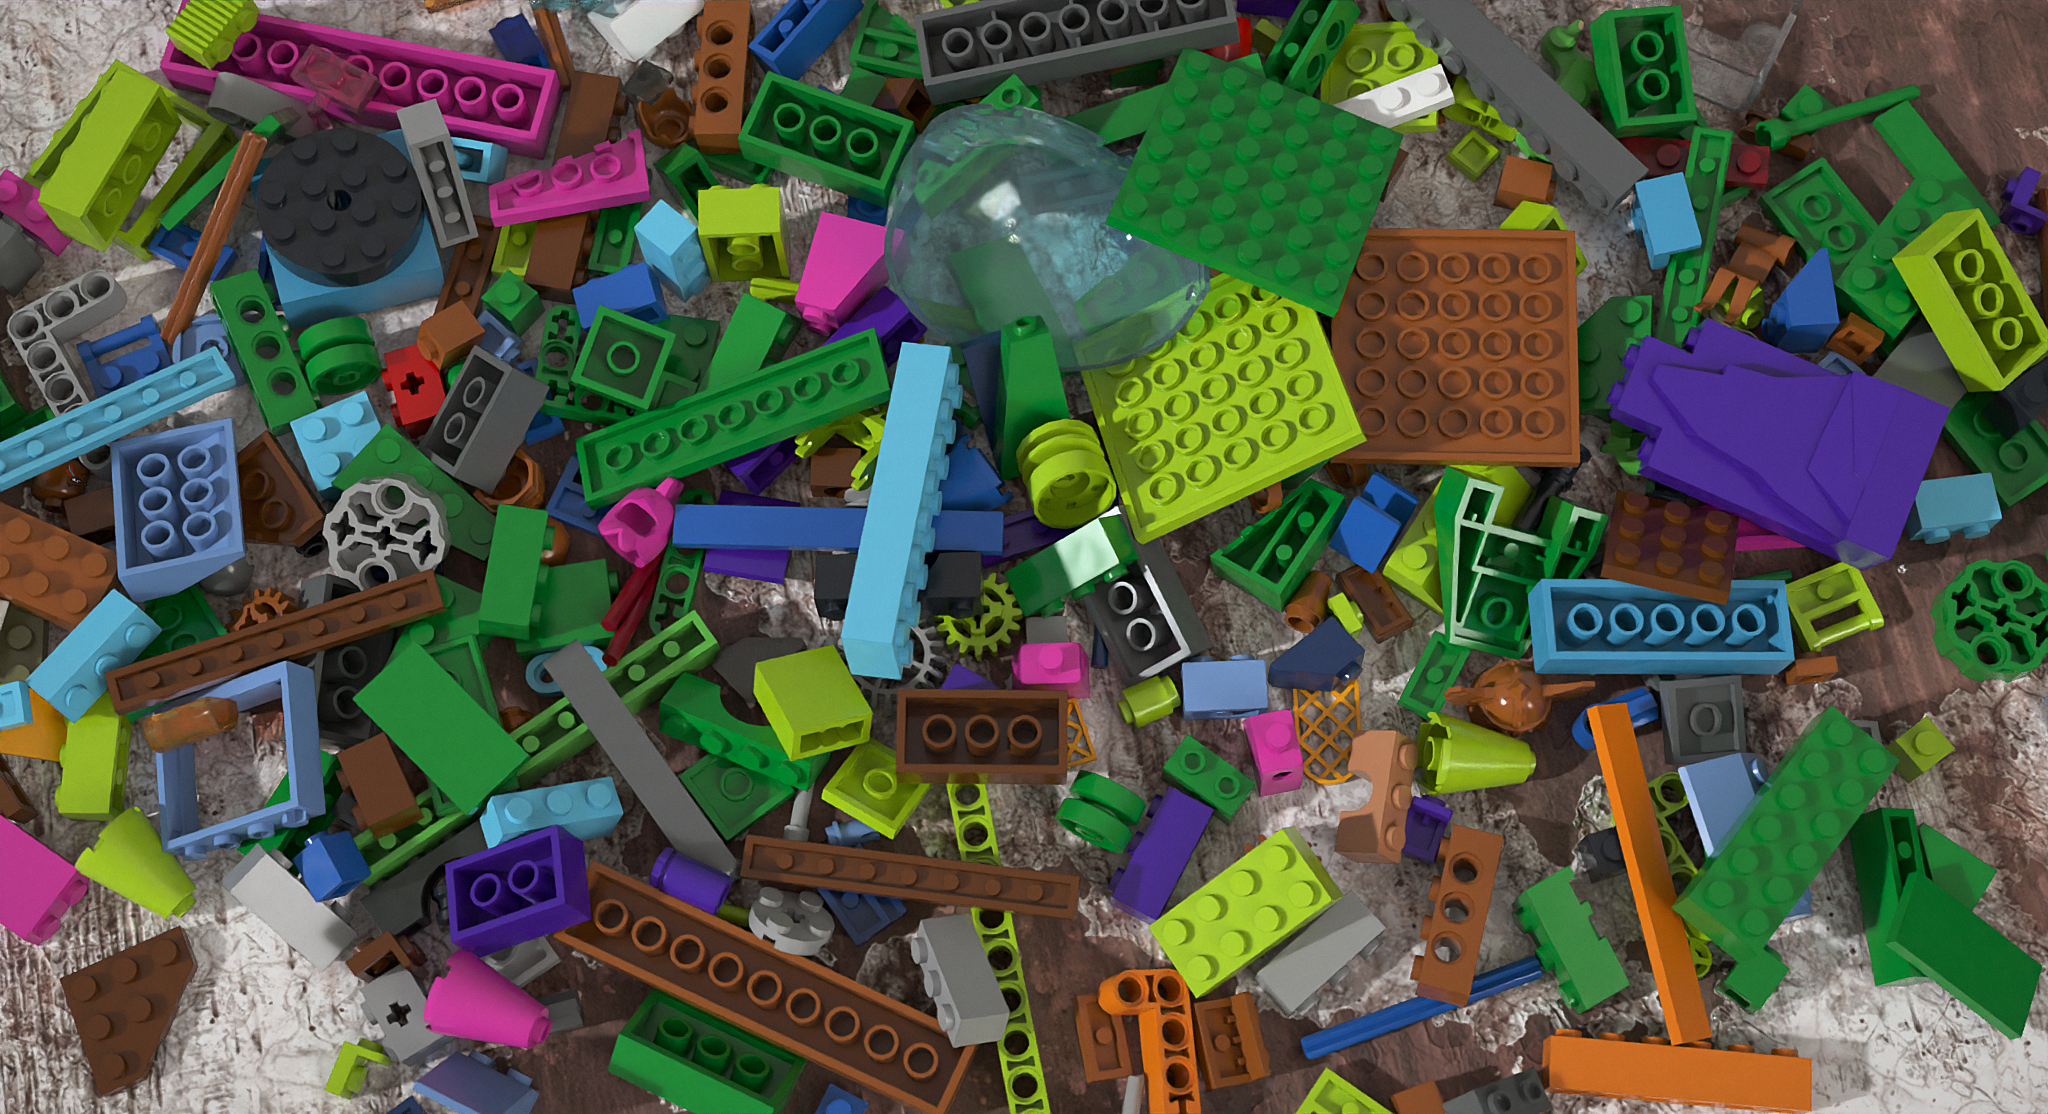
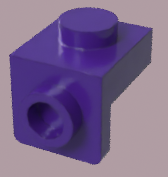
(2015, 211)
(1425, 827)

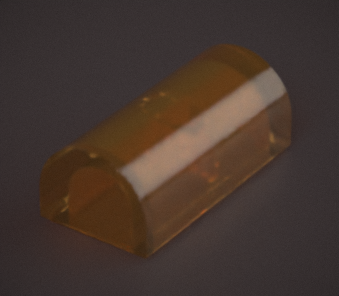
(189, 723)

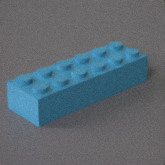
(1643, 630)

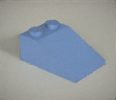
(473, 1087)

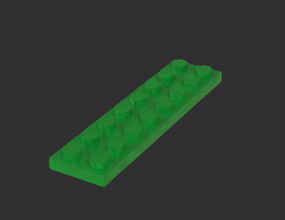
(734, 418)

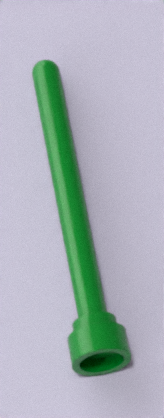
(1776, 132)

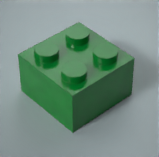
(622, 359)

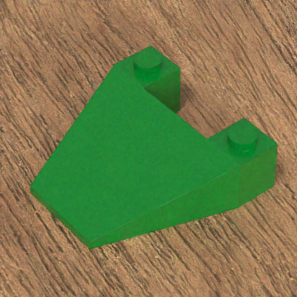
(1494, 565)

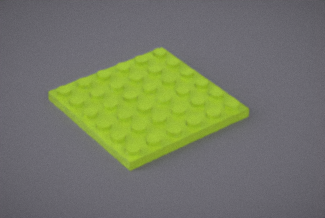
(1221, 408)

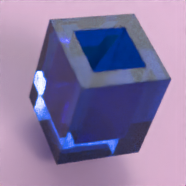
(518, 42)

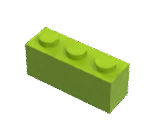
(94, 764)

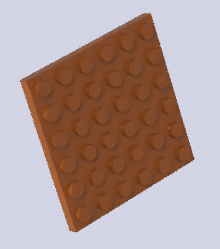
(1462, 348)

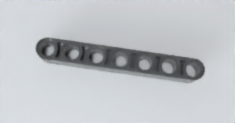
(638, 758)

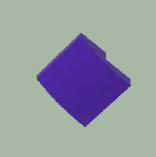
(750, 563)

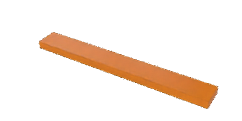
(1649, 873)

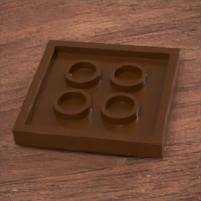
(1670, 547)

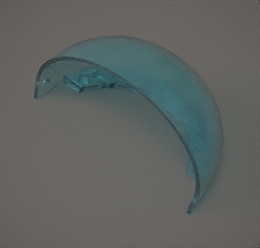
(1010, 222)

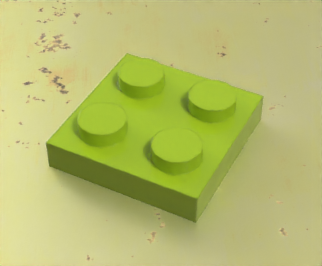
(870, 791)

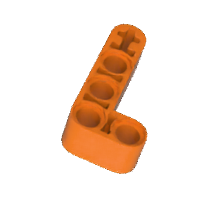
(1156, 1052)

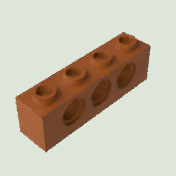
(732, 23)
(1453, 980)

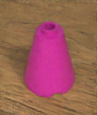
(484, 1005)

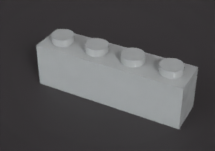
(437, 172)

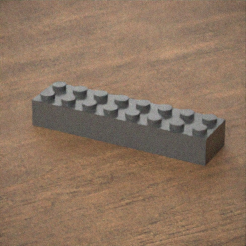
(984, 42)

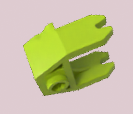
(861, 428)

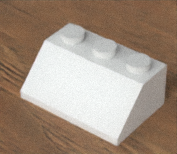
(640, 25)

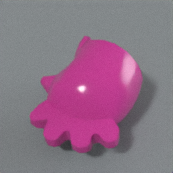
(642, 522)

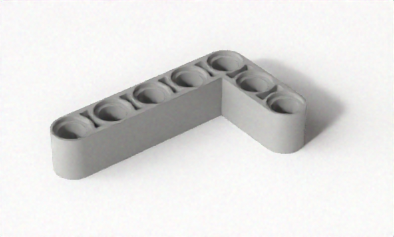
(57, 330)

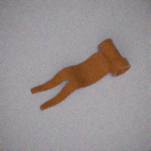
(1751, 265)

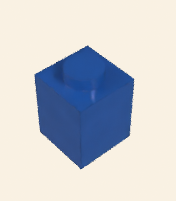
(331, 865)

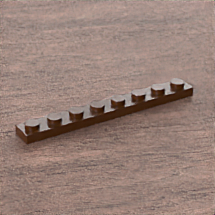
(274, 642)
(911, 877)

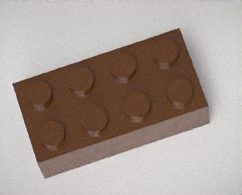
(982, 736)

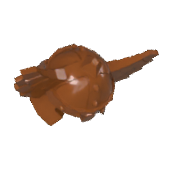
(1513, 697)

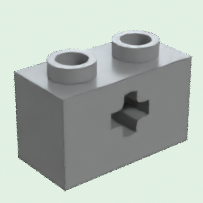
(383, 1001)

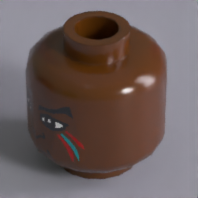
(60, 485)

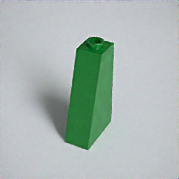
(1027, 389)

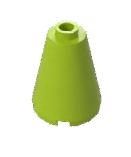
(1468, 756)
(134, 866)

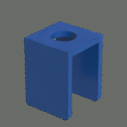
(1374, 522)

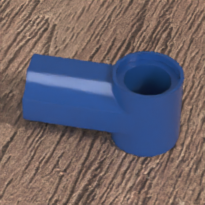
(1641, 710)

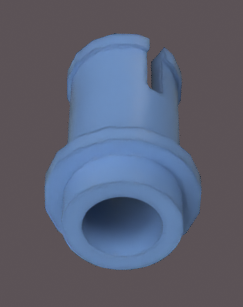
(850, 833)

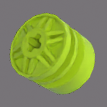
(1065, 474)

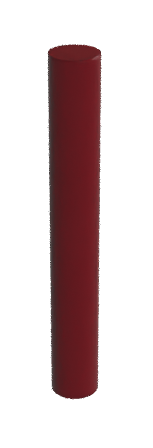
(629, 593)
(630, 622)

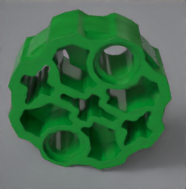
(1993, 620)

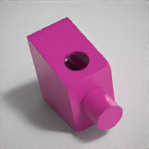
(1052, 668)
(1274, 750)

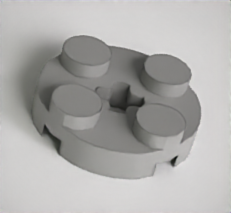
(792, 920)

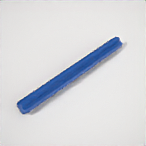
(1416, 1010)

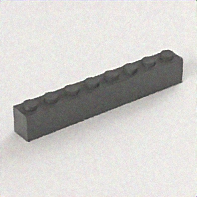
(1524, 97)

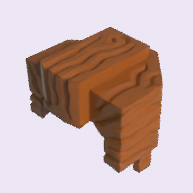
(520, 487)

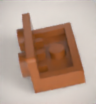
(1229, 1041)

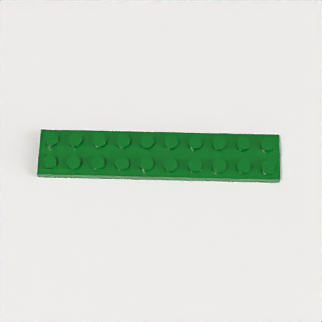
(1826, 214)

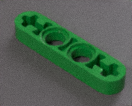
(675, 564)

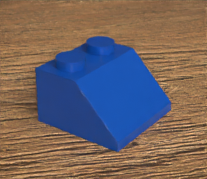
(1805, 310)

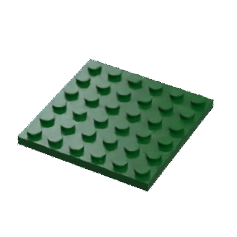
(1256, 181)

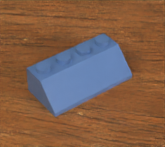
(1720, 793)

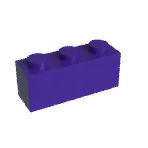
(1159, 855)

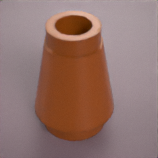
(1308, 604)

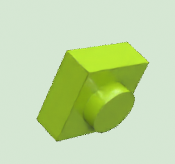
(1346, 614)

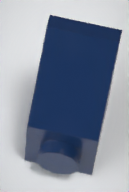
(1319, 660)

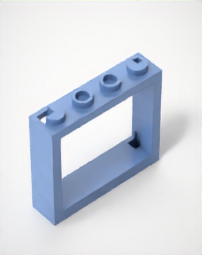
(177, 770)

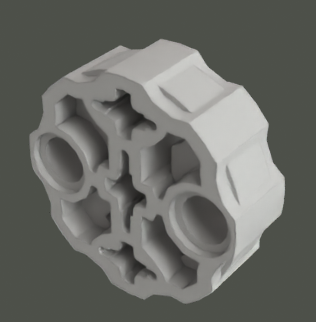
(372, 494)

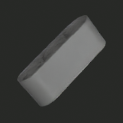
(246, 103)

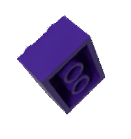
(517, 891)

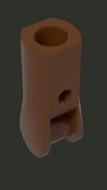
(1796, 147)

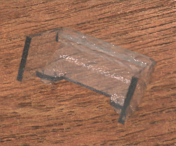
(1728, 70)

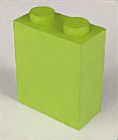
(812, 702)

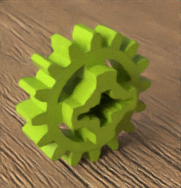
(993, 616)

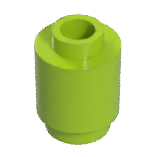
(1148, 701)

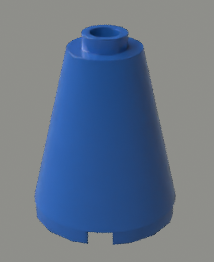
(971, 480)

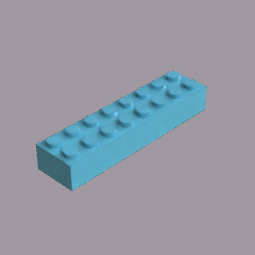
(901, 512)

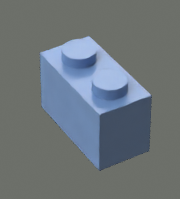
(1223, 688)

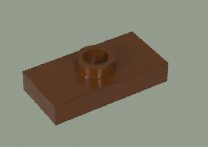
(1377, 601)

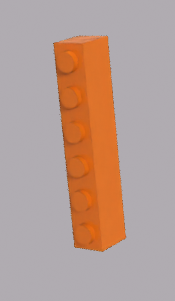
(1677, 1074)

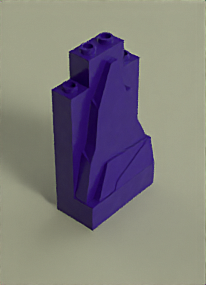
(1779, 439)

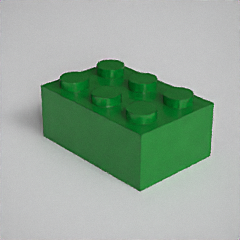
(1643, 71)

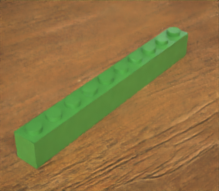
(556, 737)

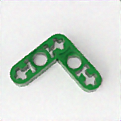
(559, 377)

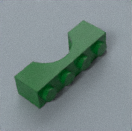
(696, 716)

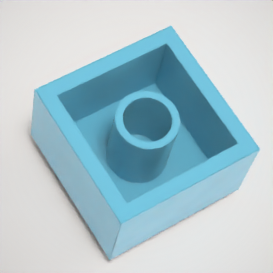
(334, 438)

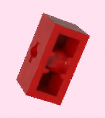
(404, 373)

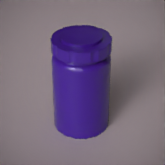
(690, 881)

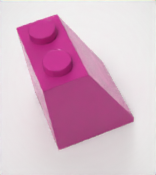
(840, 272)

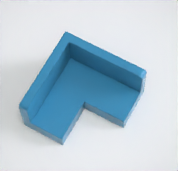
(1664, 218)

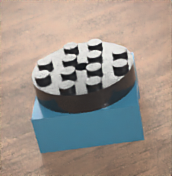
(353, 258)

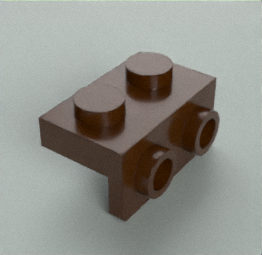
(380, 955)

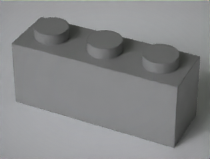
(288, 908)
(1321, 955)
(960, 980)

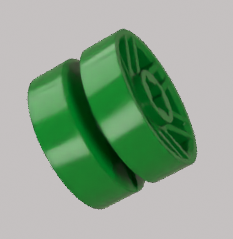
(340, 356)
(1100, 811)

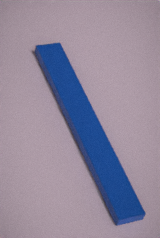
(820, 529)

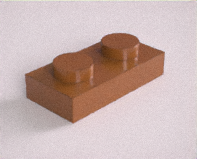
(1101, 1041)

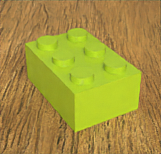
(744, 232)

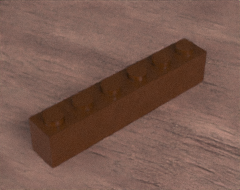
(567, 240)

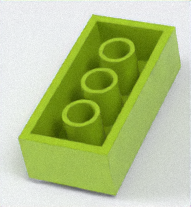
(110, 160)
(1973, 300)
(1245, 911)

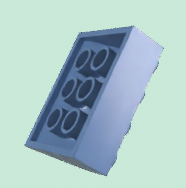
(176, 507)

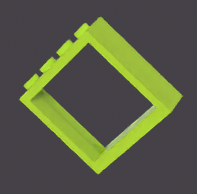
(207, 151)

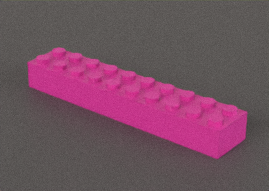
(475, 93)

